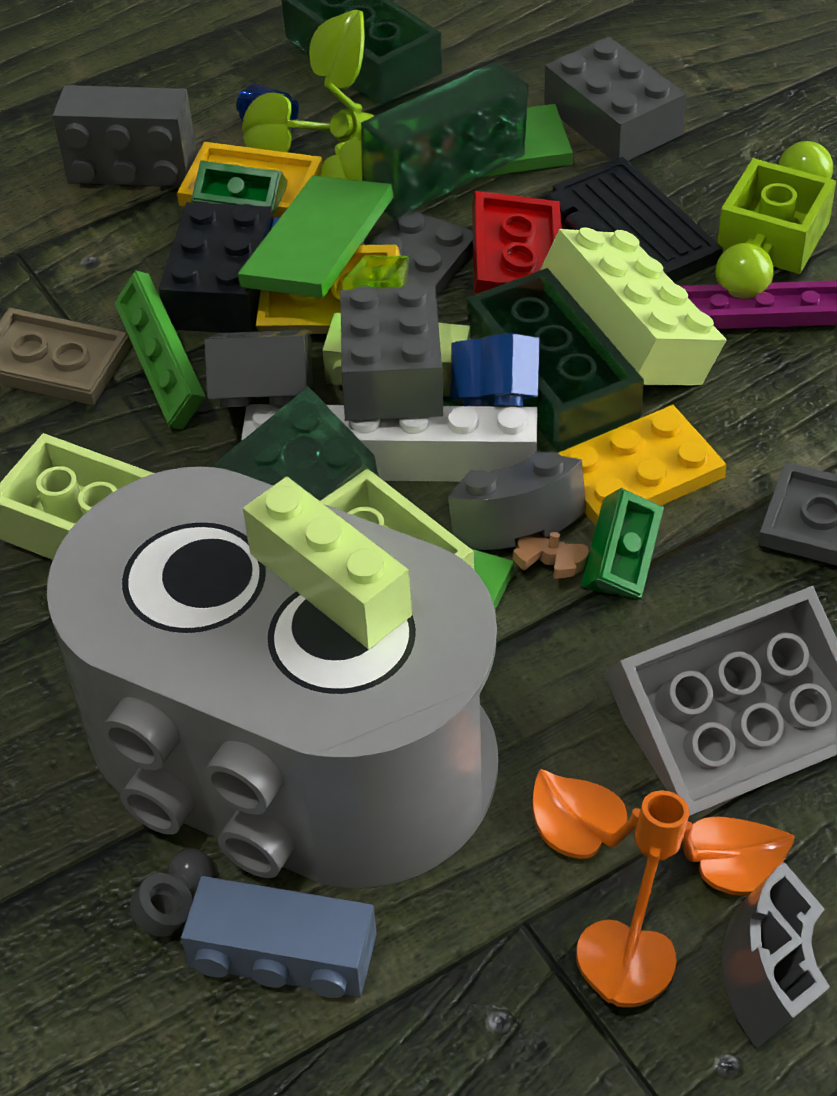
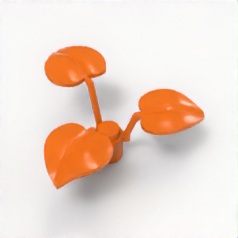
(733, 854)

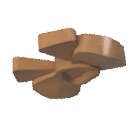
(567, 558)

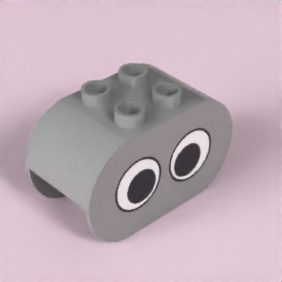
(256, 713)

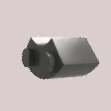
(517, 501)
(770, 955)

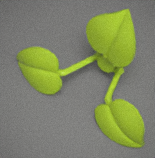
(338, 56)

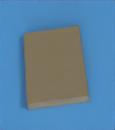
(58, 355)

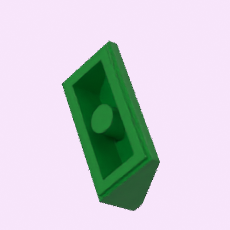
(238, 185)
(622, 545)

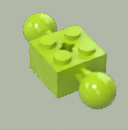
(774, 218)

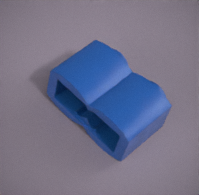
(494, 370)

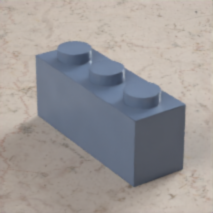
(279, 937)

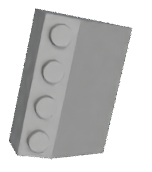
(735, 700)

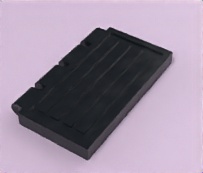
(624, 199)

